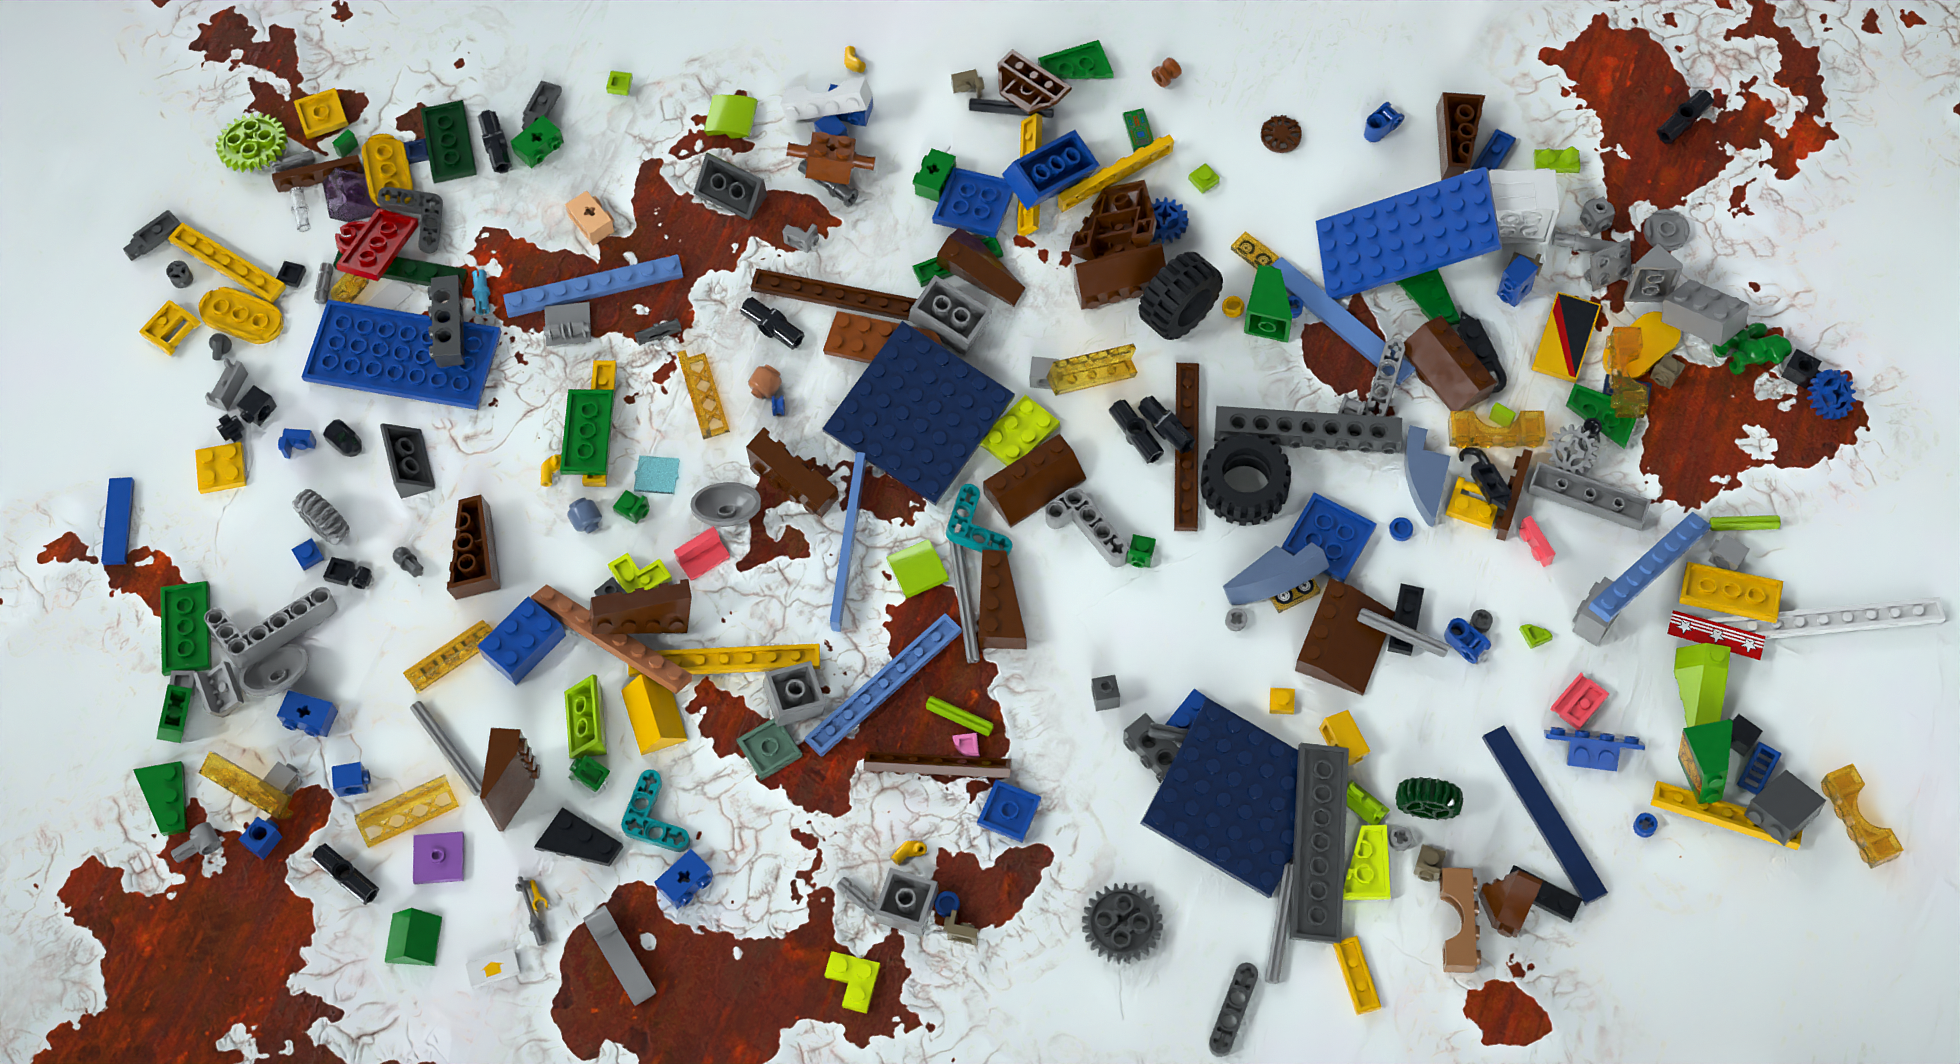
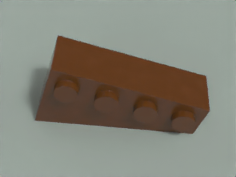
(1457, 129)
(474, 551)
(999, 609)
(642, 611)

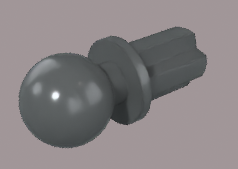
(407, 561)

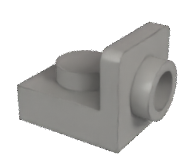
(799, 239)

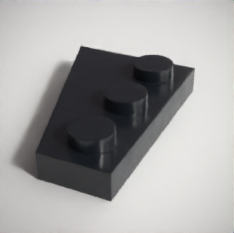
(577, 838)

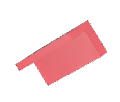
(701, 554)

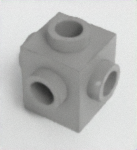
(1597, 215)

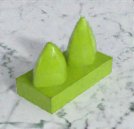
(1560, 160)

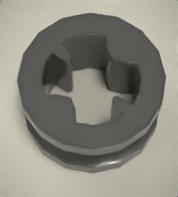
(1483, 614)

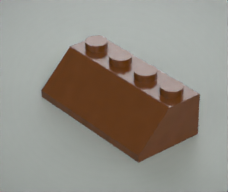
(1117, 276)
(1448, 365)
(1034, 480)

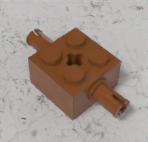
(830, 157)

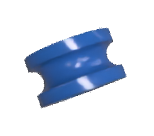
(1296, 312)
(778, 405)
(1638, 828)

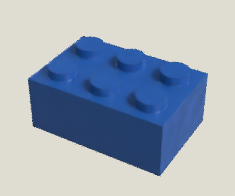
(521, 640)

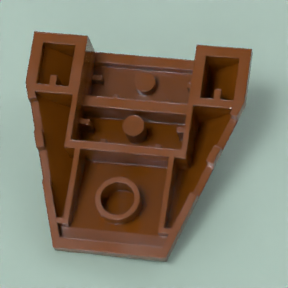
(1119, 222)

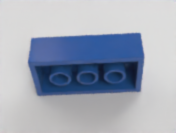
(1050, 169)

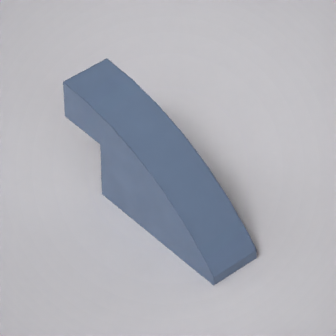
(1424, 473)
(1275, 574)

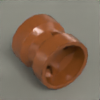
(1164, 74)

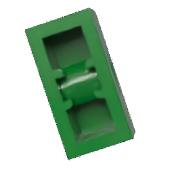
(537, 141)
(934, 174)
(174, 713)

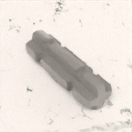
(293, 161)
(323, 283)
(857, 896)

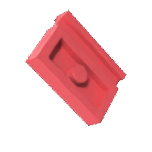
(1579, 701)

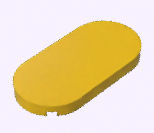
(385, 166)
(241, 315)
(1657, 341)

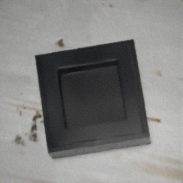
(291, 274)

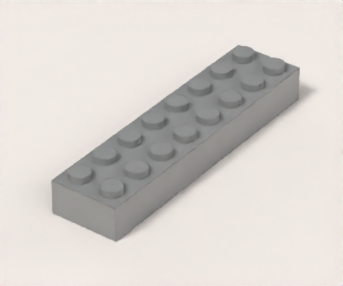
(1589, 496)

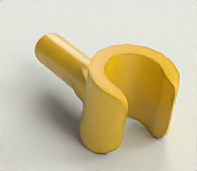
(537, 896)

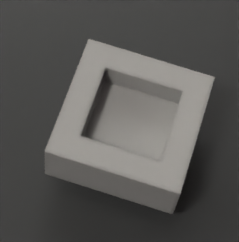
(183, 679)

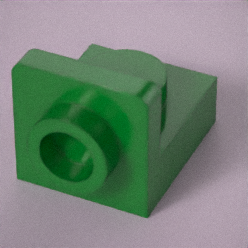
(632, 506)
(1141, 551)
(588, 772)

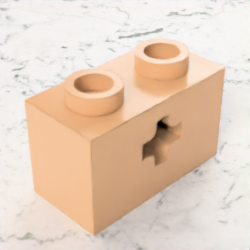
(590, 217)

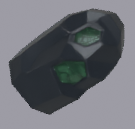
(343, 438)

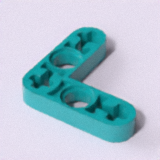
(968, 530)
(642, 817)

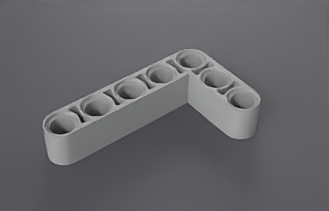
(273, 631)

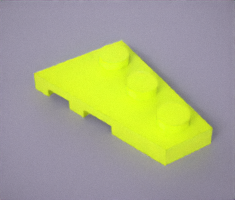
(1369, 868)

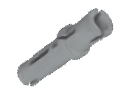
(1579, 242)

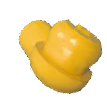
(852, 62)
(548, 468)
(909, 849)

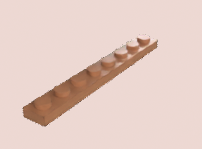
(620, 645)

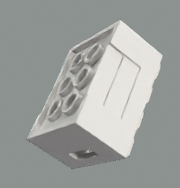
(1525, 204)

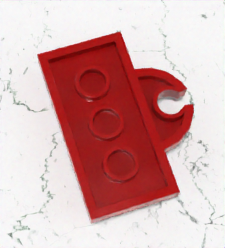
(373, 243)

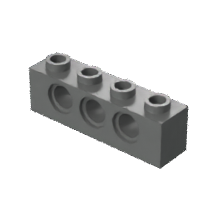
(452, 351)
(1137, 734)

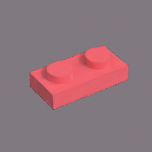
(1539, 545)

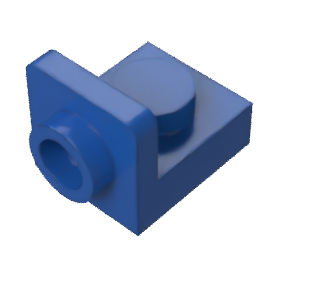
(295, 438)

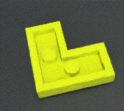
(631, 577)
(859, 975)

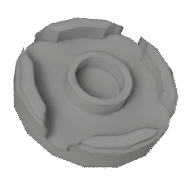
(1666, 229)

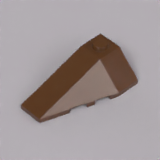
(975, 263)
(1509, 901)

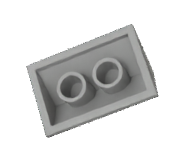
(1653, 277)

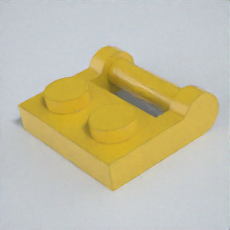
(163, 324)
(1470, 508)

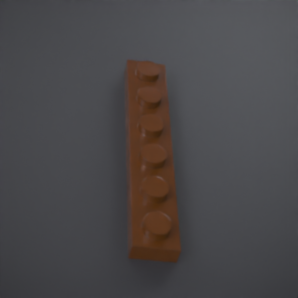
(937, 764)

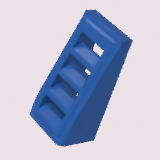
(1771, 753)

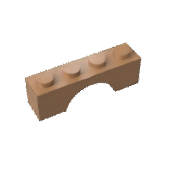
(1458, 890)

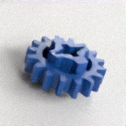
(1175, 221)
(1831, 394)

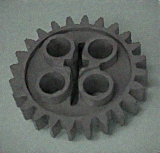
(1137, 939)

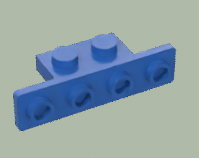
(1593, 751)

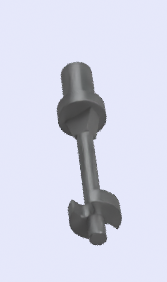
(535, 924)

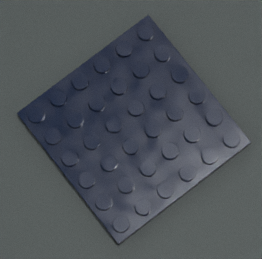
(918, 412)
(1230, 798)

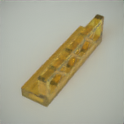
(1092, 369)
(695, 393)
(447, 657)
(246, 785)
(403, 802)

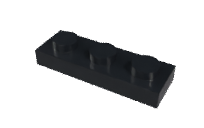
(1407, 614)
(1554, 899)

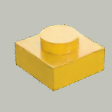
(1282, 701)

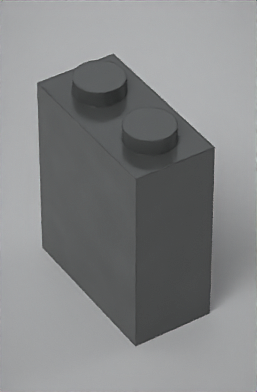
(1785, 807)

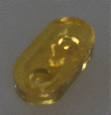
(348, 287)

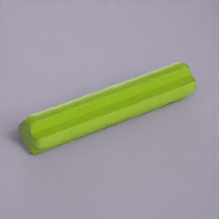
(1745, 522)
(959, 716)

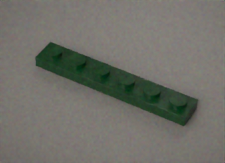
(417, 271)

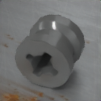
(179, 268)

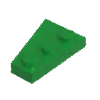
(1078, 62)
(1430, 295)
(1593, 404)
(165, 794)

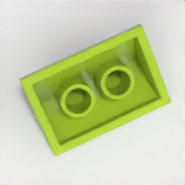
(585, 719)

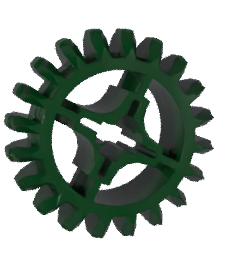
(1429, 798)

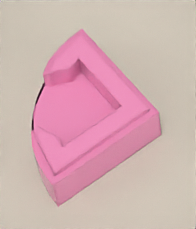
(967, 744)

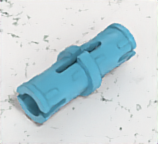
(481, 292)

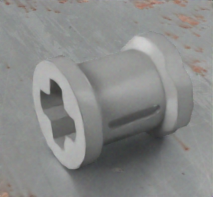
(1351, 406)

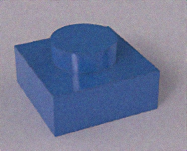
(307, 554)

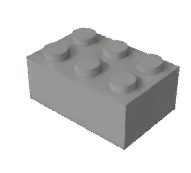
(1705, 312)
(950, 314)

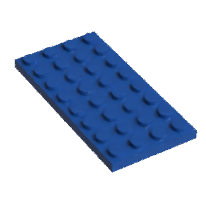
(1408, 234)
(391, 356)

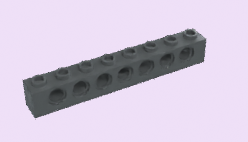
(1319, 423)

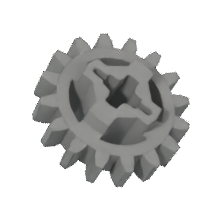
(1576, 439)

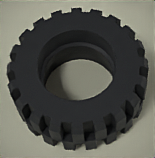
(1180, 295)
(1249, 452)

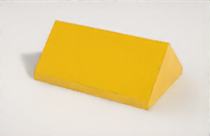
(653, 715)

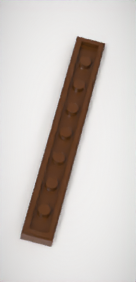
(832, 294)
(1187, 463)

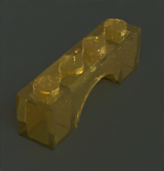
(1628, 396)
(1467, 430)
(1874, 843)

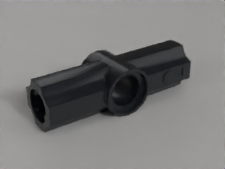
(1691, 110)
(494, 141)
(772, 323)
(1166, 424)
(1142, 441)
(354, 883)

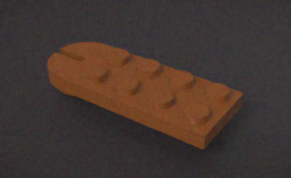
(862, 337)

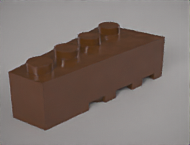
(790, 474)

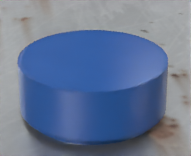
(1401, 529)
(946, 902)

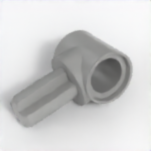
(202, 840)

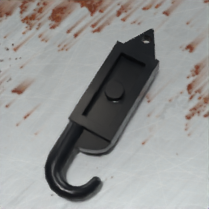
(1476, 339)
(1488, 478)

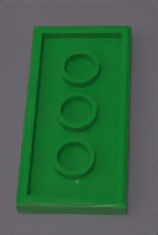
(587, 432)
(183, 628)

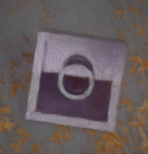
(348, 196)

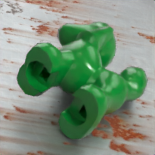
(1754, 348)

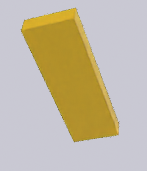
(1357, 975)

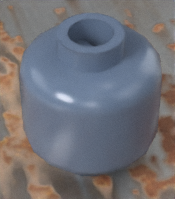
(584, 515)

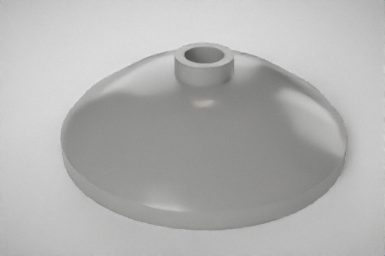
(725, 504)
(275, 671)

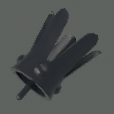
(1594, 426)

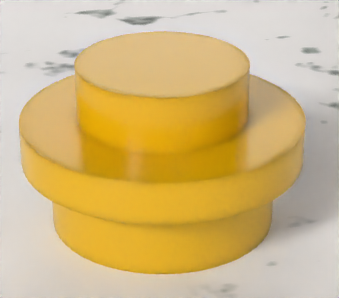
(1233, 306)

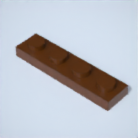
(315, 173)
(1515, 485)

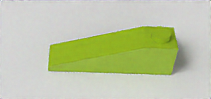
(1702, 681)

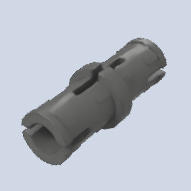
(657, 331)

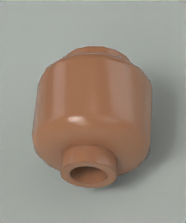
(764, 382)

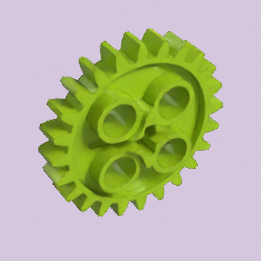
(251, 142)

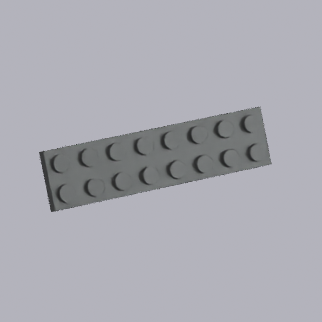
(1319, 843)

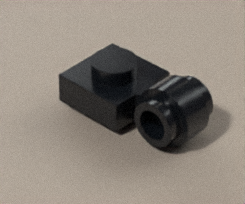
(341, 571)

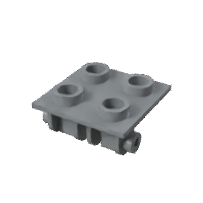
(1609, 265)
(567, 324)

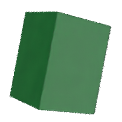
(413, 938)

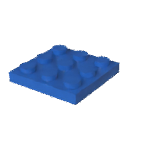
(973, 202)
(1333, 529)

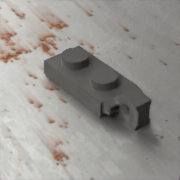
(541, 102)
(151, 235)

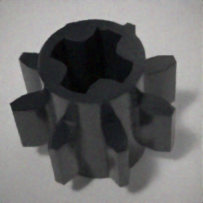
(230, 428)

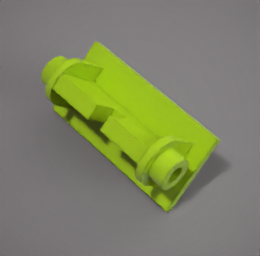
(1365, 804)

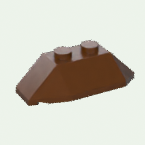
(1028, 84)

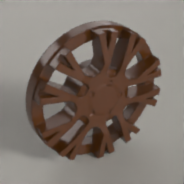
(1281, 134)

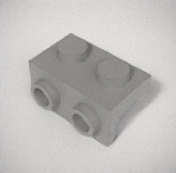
(219, 690)

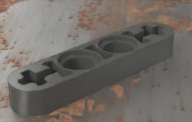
(1233, 1009)

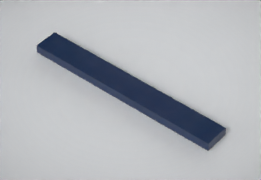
(1544, 815)

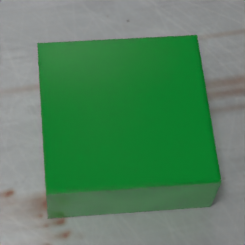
(345, 143)

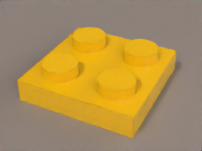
(321, 113)
(220, 467)

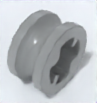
(1237, 612)
(1407, 837)

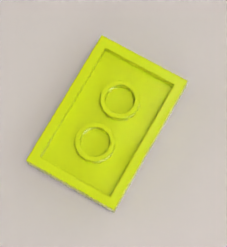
(1020, 431)

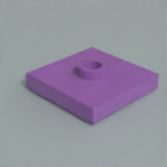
(438, 858)

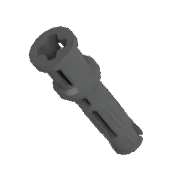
(837, 190)

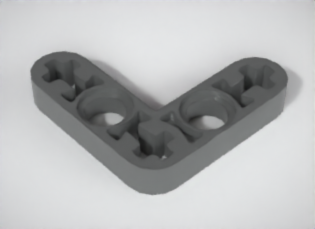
(421, 207)

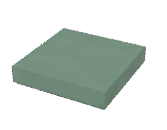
(769, 748)

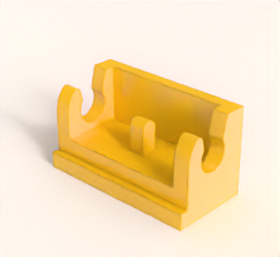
(1342, 731)

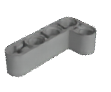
(1090, 529)
(619, 955)

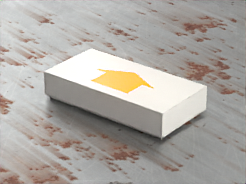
(492, 968)

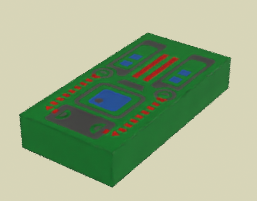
(1138, 128)

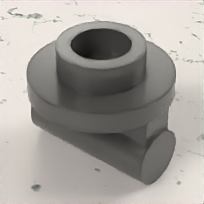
(220, 345)

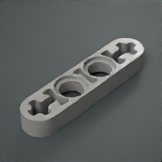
(1383, 380)

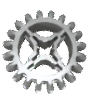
(321, 516)

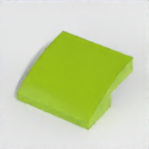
(731, 116)
(917, 568)

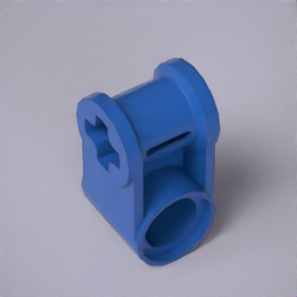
(1382, 122)
(1467, 641)

